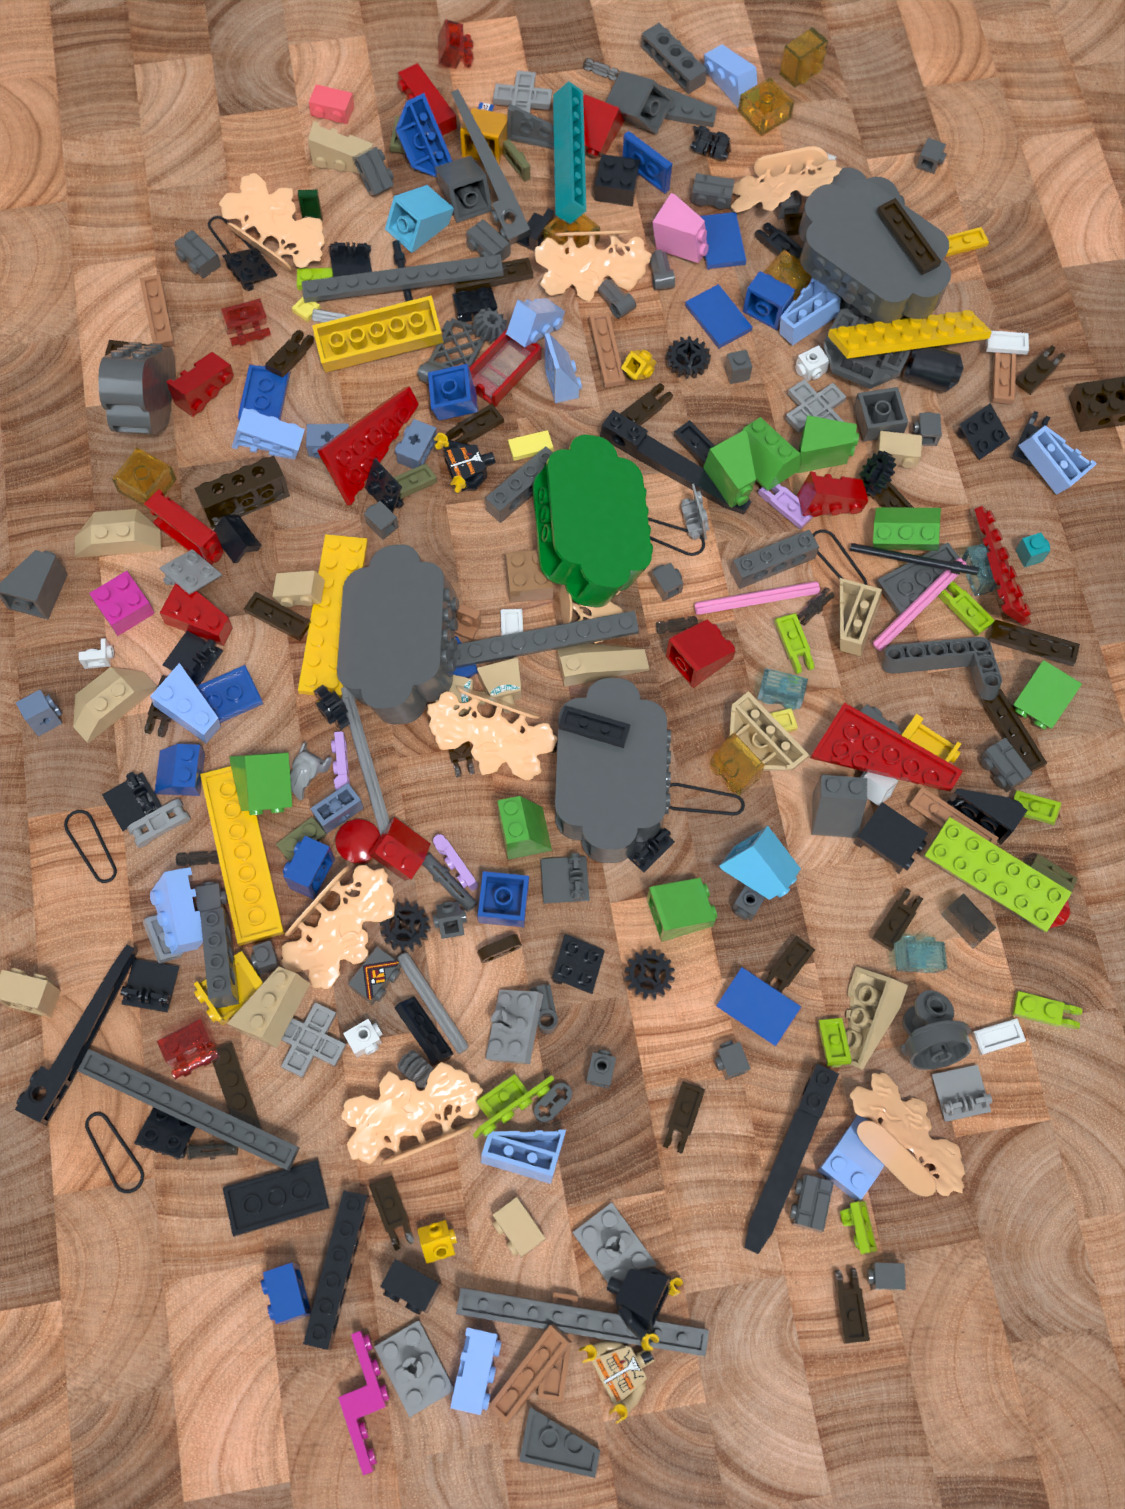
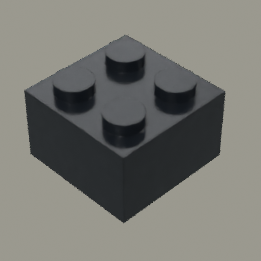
(617, 180)
(411, 1286)

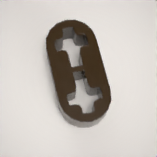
(499, 948)

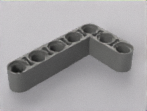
(945, 654)

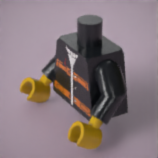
(464, 463)
(642, 1298)

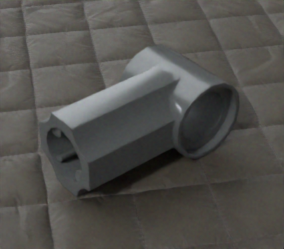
(661, 274)
(619, 302)
(547, 1008)

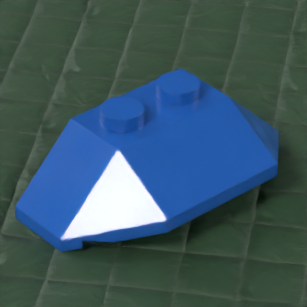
(421, 136)

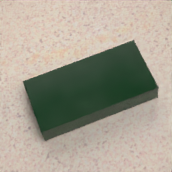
(310, 204)

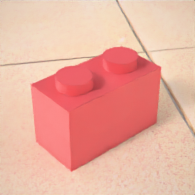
(331, 104)

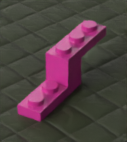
(363, 1402)

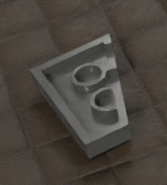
(528, 128)
(556, 1447)

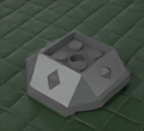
(864, 370)

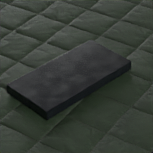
(275, 1198)

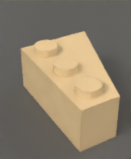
(335, 150)
(857, 613)
(271, 1007)

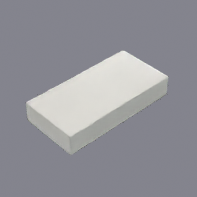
(1008, 342)
(511, 621)
(998, 1036)

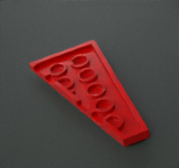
(353, 450)
(1002, 572)
(872, 747)

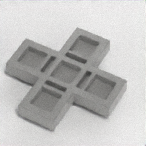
(523, 93)
(813, 403)
(311, 1041)

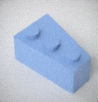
(730, 72)
(809, 312)
(534, 320)
(268, 434)
(1055, 459)
(186, 705)
(177, 912)
(524, 1152)

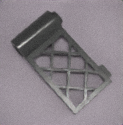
(432, 365)

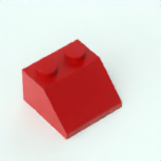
(400, 850)

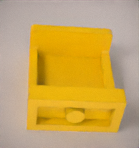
(930, 740)
(247, 982)

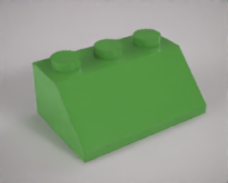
(771, 454)
(907, 528)

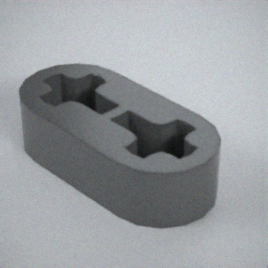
(557, 1107)

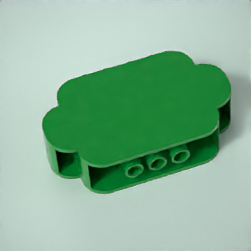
(591, 521)

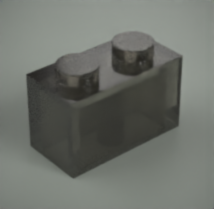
(968, 921)

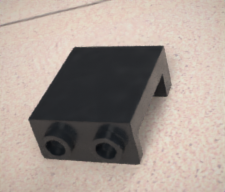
(892, 837)

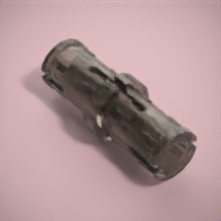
(815, 606)
(195, 1150)

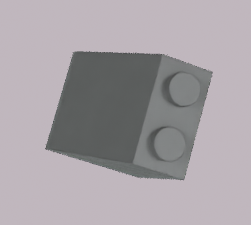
(640, 101)
(464, 188)
(34, 585)
(838, 806)

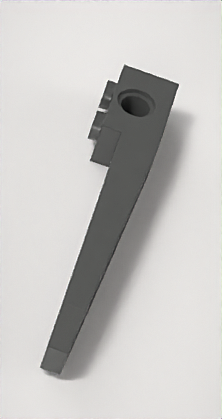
(507, 203)

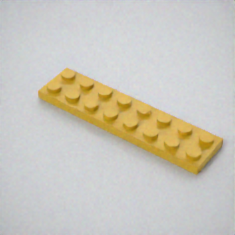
(909, 334)
(338, 560)
(241, 861)

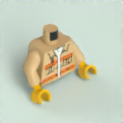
(620, 1373)

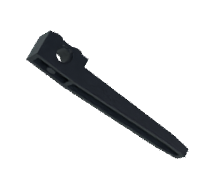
(635, 442)
(65, 1067)
(789, 1156)

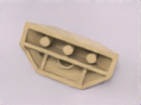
(117, 534)
(109, 699)
(765, 735)

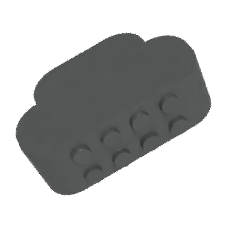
(136, 387)

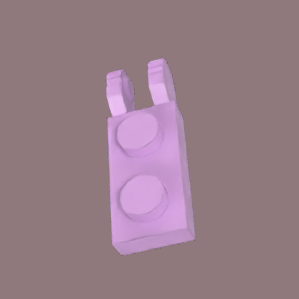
(786, 504)
(340, 766)
(454, 861)

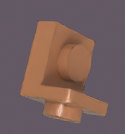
(468, 622)

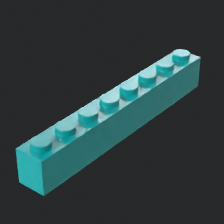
(569, 153)

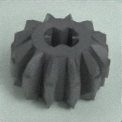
(489, 324)
(415, 1069)

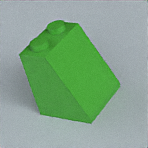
(826, 443)
(732, 469)
(1046, 695)
(262, 782)
(523, 827)
(681, 908)

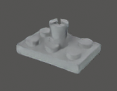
(514, 1026)
(612, 1244)
(414, 1368)

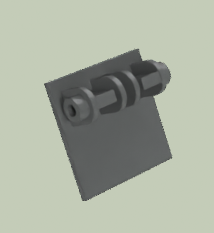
(565, 879)

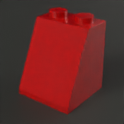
(601, 125)
(699, 652)

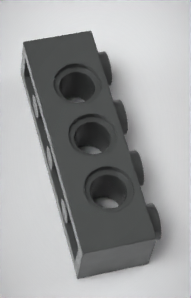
(673, 58)
(516, 488)
(774, 559)
(219, 958)

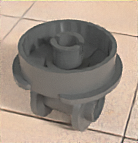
(933, 1033)

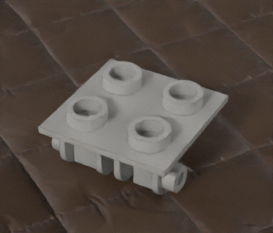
(695, 515)
(189, 572)
(961, 1093)

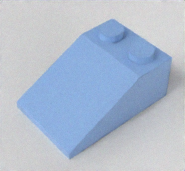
(560, 371)
(851, 1163)

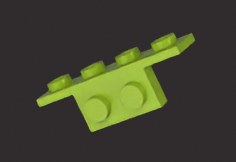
(505, 1099)

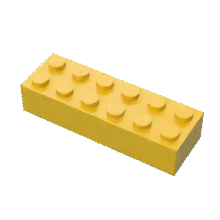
(377, 334)

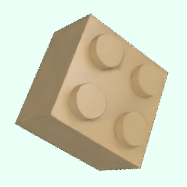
(28, 993)

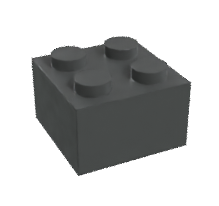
(880, 412)

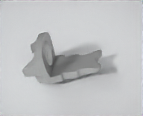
(305, 769)

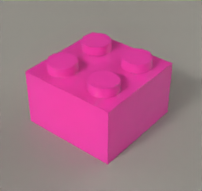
(122, 603)

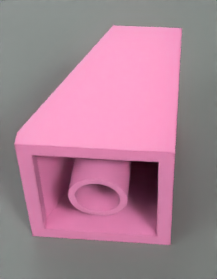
(680, 230)

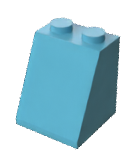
(417, 217)
(762, 864)

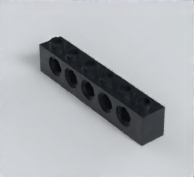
(336, 1270)

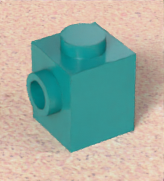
(1033, 549)

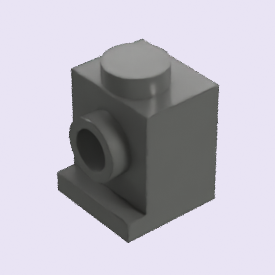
(264, 958)

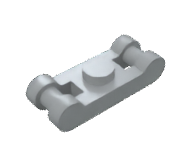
(158, 823)

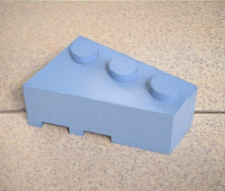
(475, 1371)

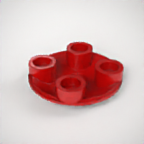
(356, 840)

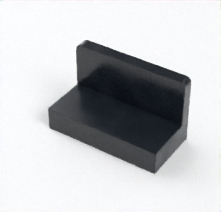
(536, 225)
(236, 537)

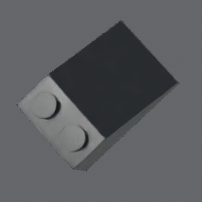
(993, 812)

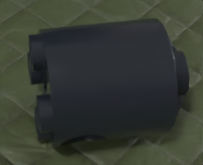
(935, 368)

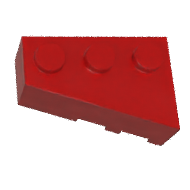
(200, 384)
(831, 495)
(195, 615)

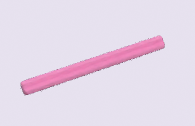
(757, 597)
(915, 608)

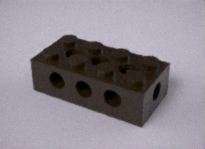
(1099, 404)
(246, 498)

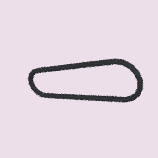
(216, 236)
(673, 547)
(844, 551)
(710, 791)
(101, 841)
(102, 1158)

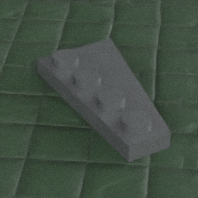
(690, 110)
(911, 580)

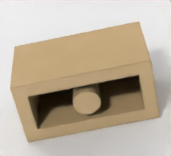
(903, 447)
(298, 588)
(518, 1228)

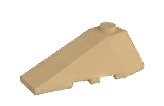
(596, 661)
(872, 1009)

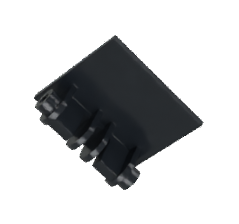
(718, 140)
(350, 259)
(248, 267)
(472, 302)
(983, 431)
(384, 487)
(194, 656)
(131, 800)
(648, 852)
(577, 964)
(150, 985)
(165, 1134)

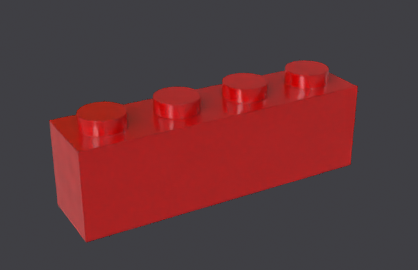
(415, 82)

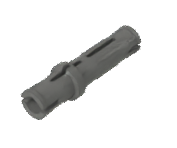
(430, 864)

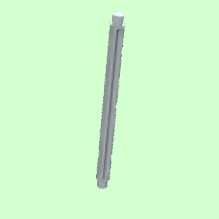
(365, 761)

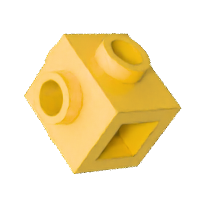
(639, 364)
(437, 1241)

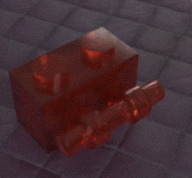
(454, 45)
(244, 317)
(187, 1044)

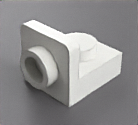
(97, 658)

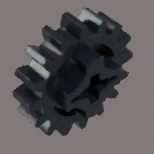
(679, 361)
(877, 472)
(331, 707)
(412, 920)
(657, 969)

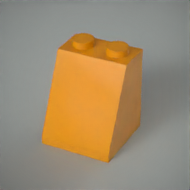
(494, 129)

